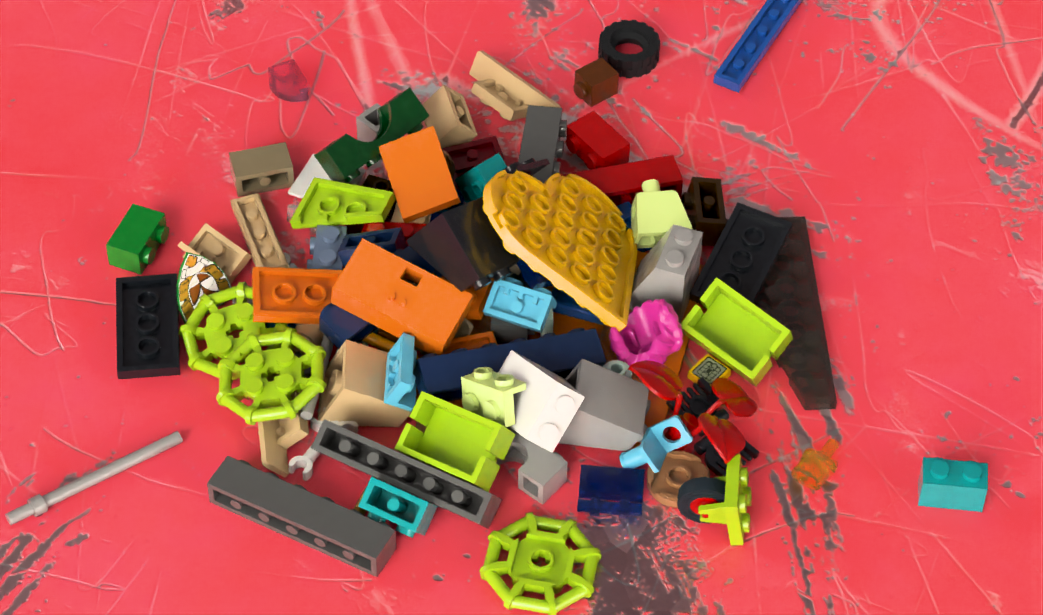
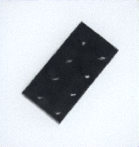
(744, 252)
(147, 326)

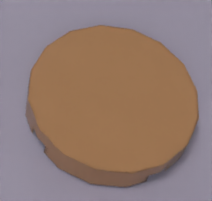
(675, 470)

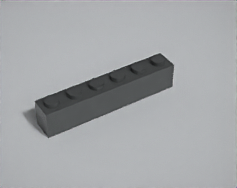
(406, 473)
(302, 515)

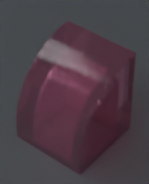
(288, 82)

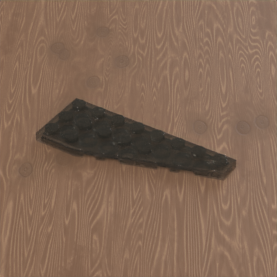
(793, 300)

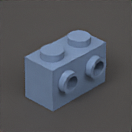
(326, 246)

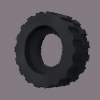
(635, 33)

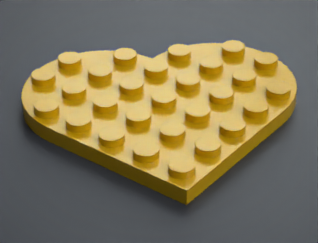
(568, 236)

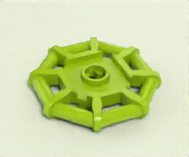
(220, 325)
(265, 363)
(537, 579)

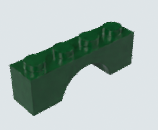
(346, 155)

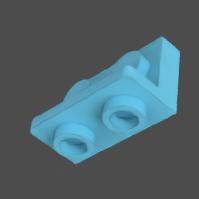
(519, 304)
(399, 378)

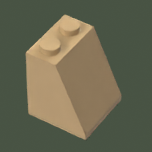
(357, 388)

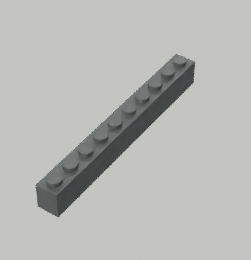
(539, 141)

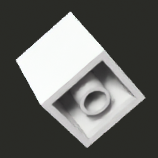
(546, 404)

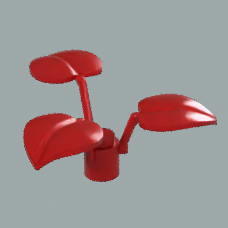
(720, 432)

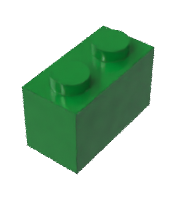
(137, 239)

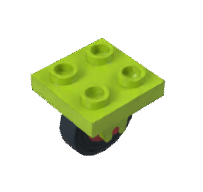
(720, 500)

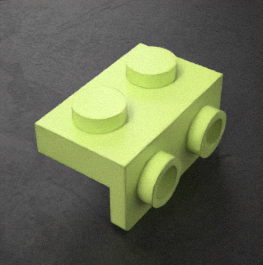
(491, 394)

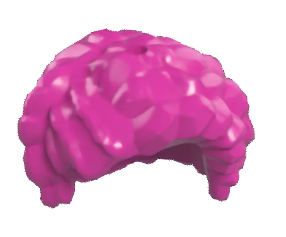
(650, 333)

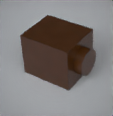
(596, 82)

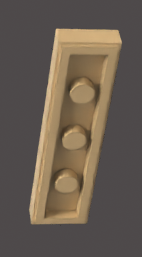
(258, 232)

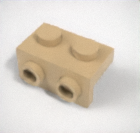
(218, 249)

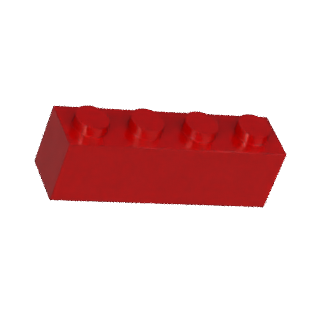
(625, 180)

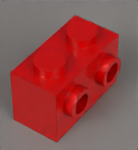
(596, 142)

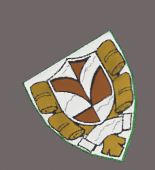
(196, 278)

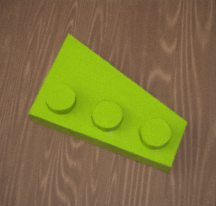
(341, 204)

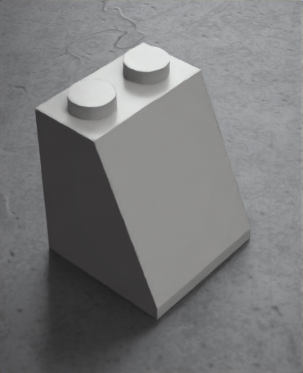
(669, 270)
(611, 411)

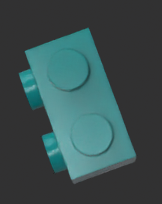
(474, 181)
(952, 484)
(398, 506)

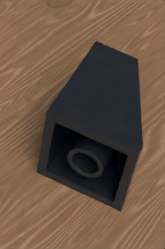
(464, 247)

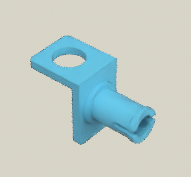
(655, 445)

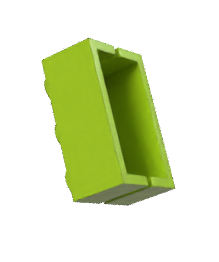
(736, 332)
(455, 441)

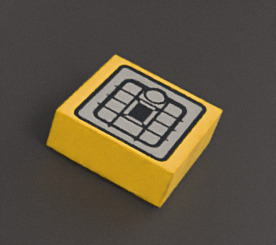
(709, 369)

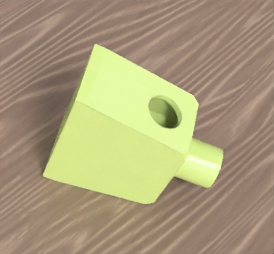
(655, 213)

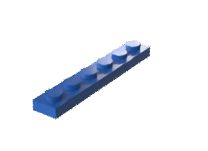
(754, 43)

